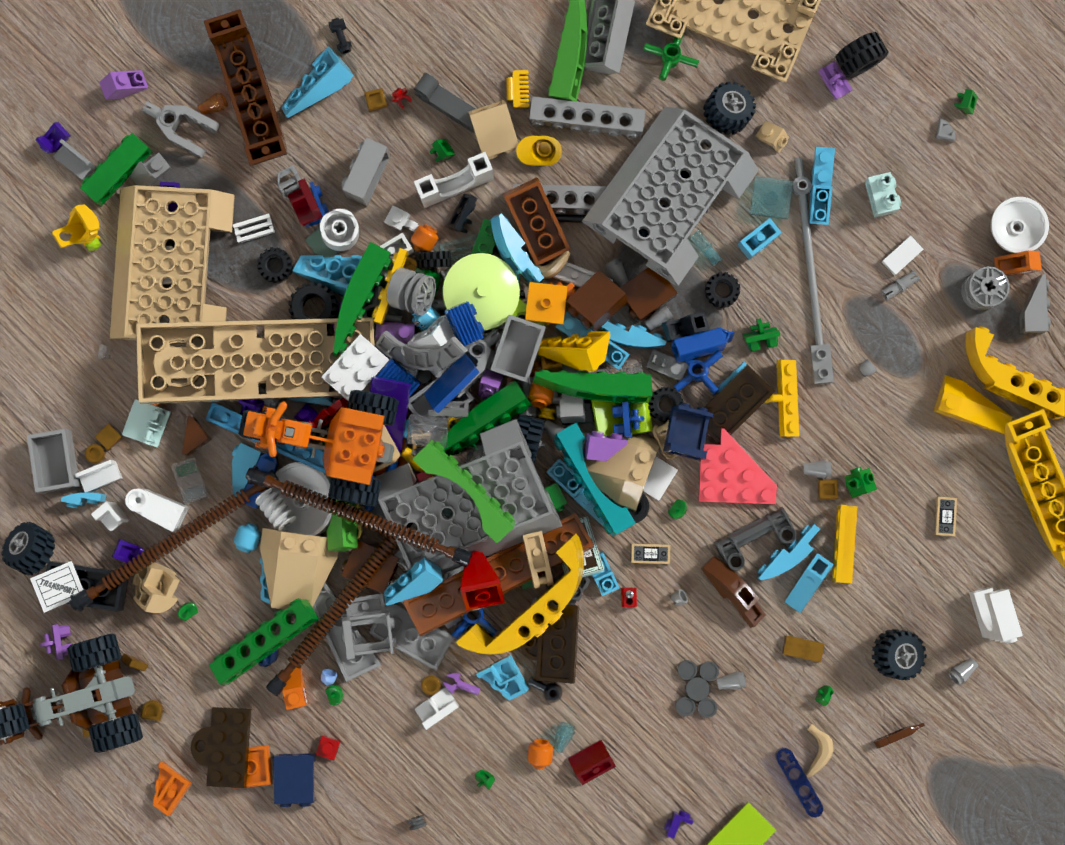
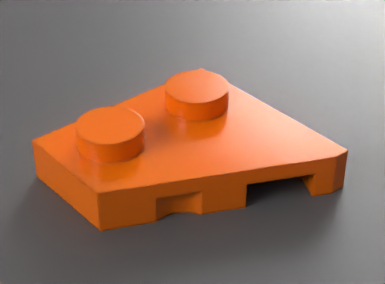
(169, 789)

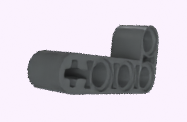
(444, 101)

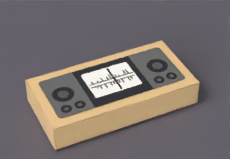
(945, 516)
(650, 553)

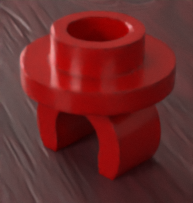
(398, 95)

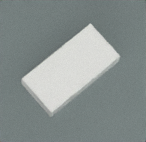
(902, 255)

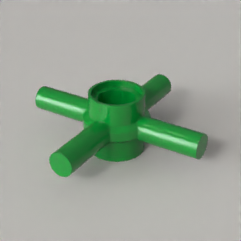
(670, 61)

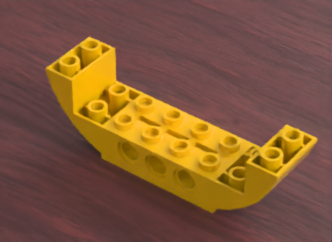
(998, 378)

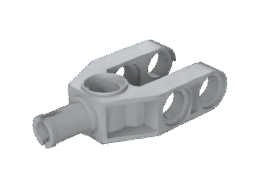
(179, 113)
(480, 361)

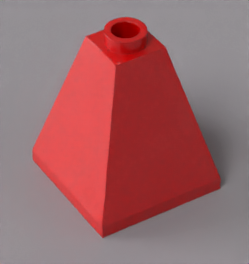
(480, 584)

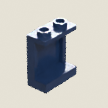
(687, 431)
(294, 779)

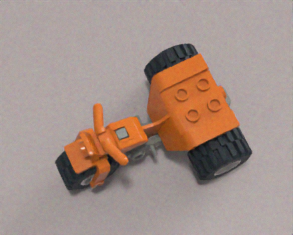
(350, 444)

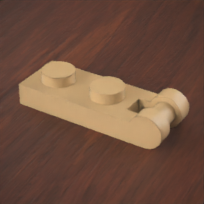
(537, 559)

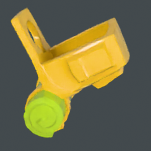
(83, 227)

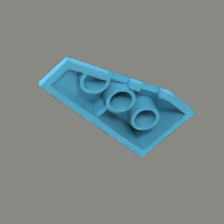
(325, 78)
(329, 271)

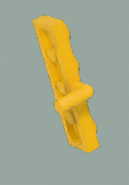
(379, 313)
(787, 398)

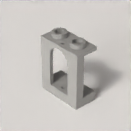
(373, 647)

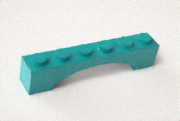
(614, 517)

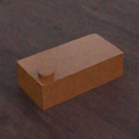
(536, 221)

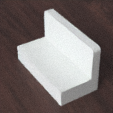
(99, 475)

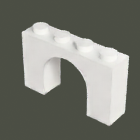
(474, 174)
(996, 615)

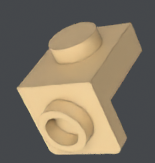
(773, 135)

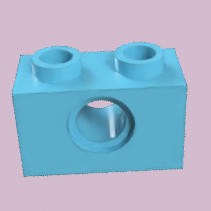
(759, 238)

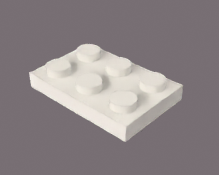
(355, 367)

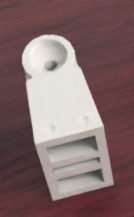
(157, 508)

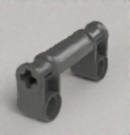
(752, 532)

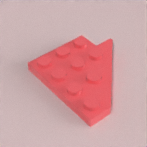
(733, 475)

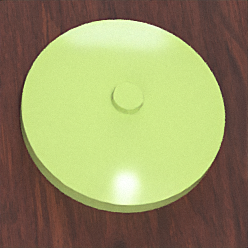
(486, 284)

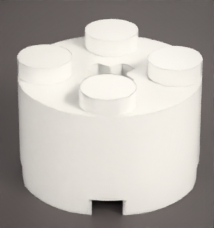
(332, 222)

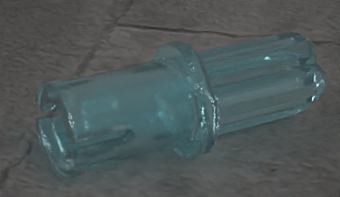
(706, 248)

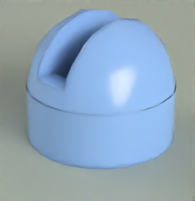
(328, 676)

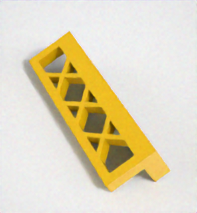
(844, 544)

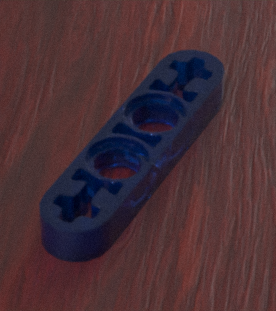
(800, 781)

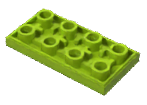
(744, 828)

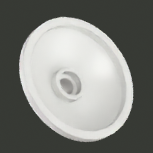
(1030, 219)

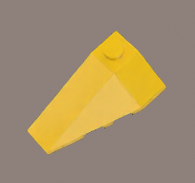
(577, 352)
(966, 404)

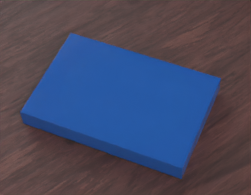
(451, 383)

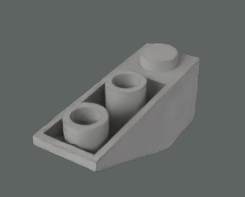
(1034, 313)

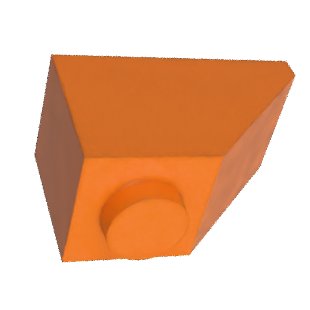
(1019, 263)
(294, 691)

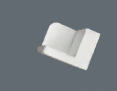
(110, 515)
(436, 707)

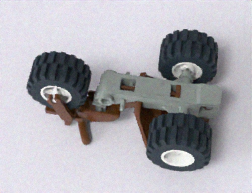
(93, 697)

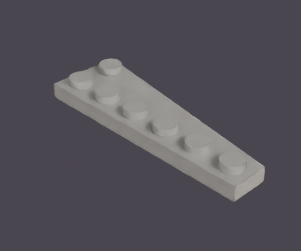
(352, 667)

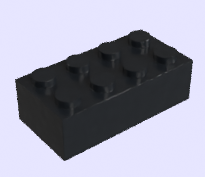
(92, 576)

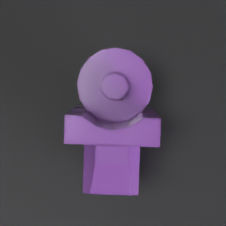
(835, 80)
(57, 632)

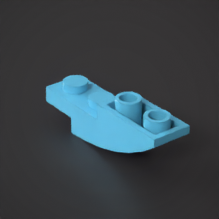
(821, 185)
(509, 245)
(635, 338)
(615, 355)
(564, 478)
(783, 561)

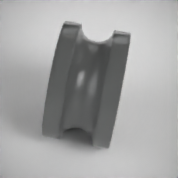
(416, 822)

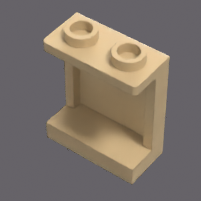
(494, 129)

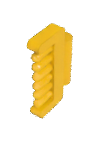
(513, 89)

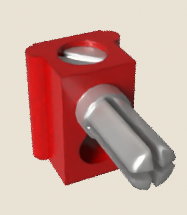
(629, 593)

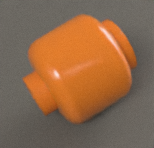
(424, 238)
(540, 396)
(540, 753)

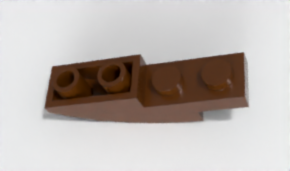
(735, 589)

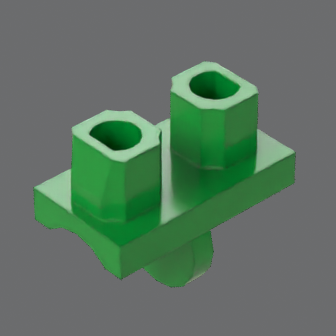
(770, 335)

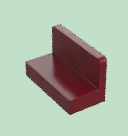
(591, 762)

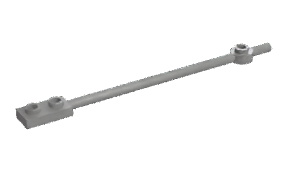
(820, 353)

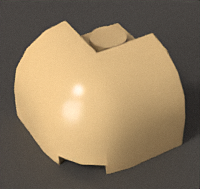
(155, 588)

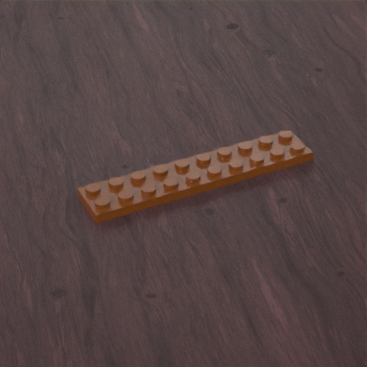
(510, 565)

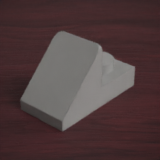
(151, 171)

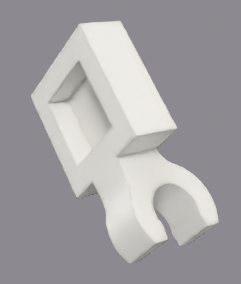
(399, 219)

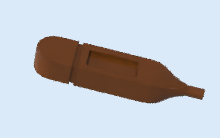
(897, 735)

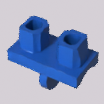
(624, 411)

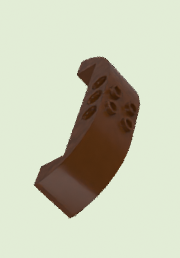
(247, 87)

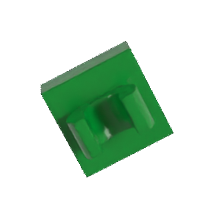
(968, 103)
(443, 149)

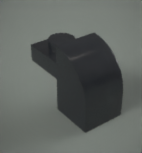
(685, 326)

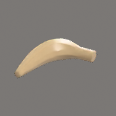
(555, 267)
(824, 752)

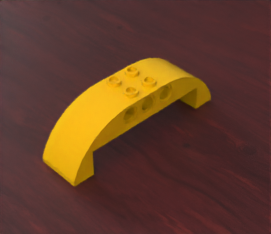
(1039, 477)
(515, 634)

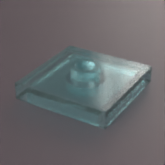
(771, 197)

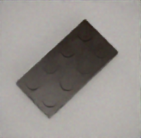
(737, 402)

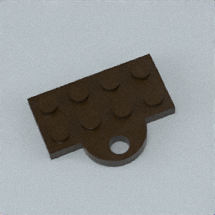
(556, 648)
(225, 747)

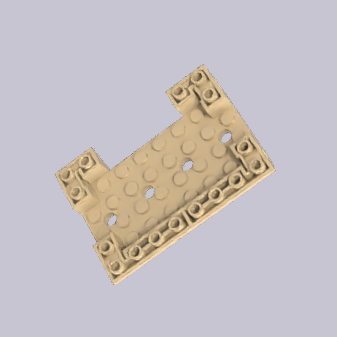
(731, 25)
(145, 262)

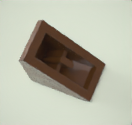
(194, 437)

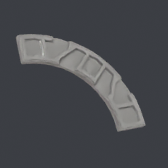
(420, 358)

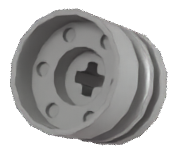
(411, 291)
(975, 292)

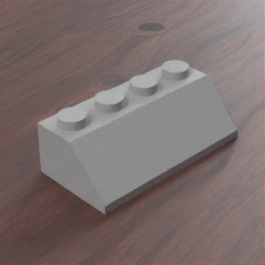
(607, 34)

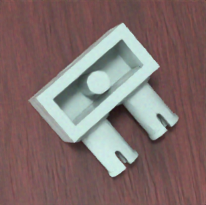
(883, 194)

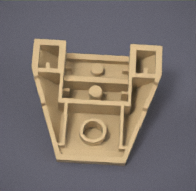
(626, 471)
(295, 566)

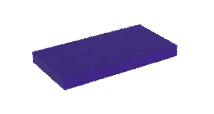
(401, 392)

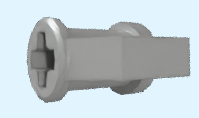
(296, 178)

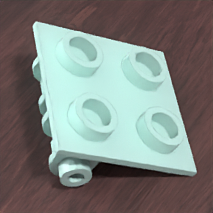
(146, 423)

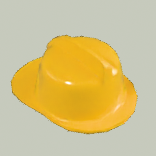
(539, 150)

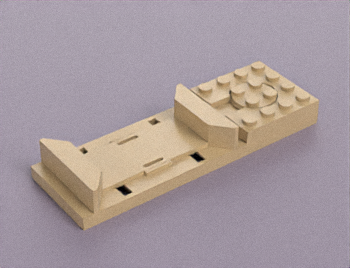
(229, 361)

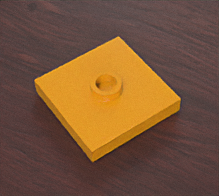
(546, 303)

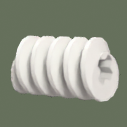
(275, 511)

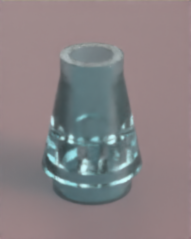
(563, 736)

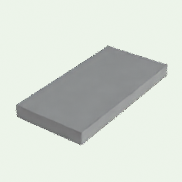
(426, 649)

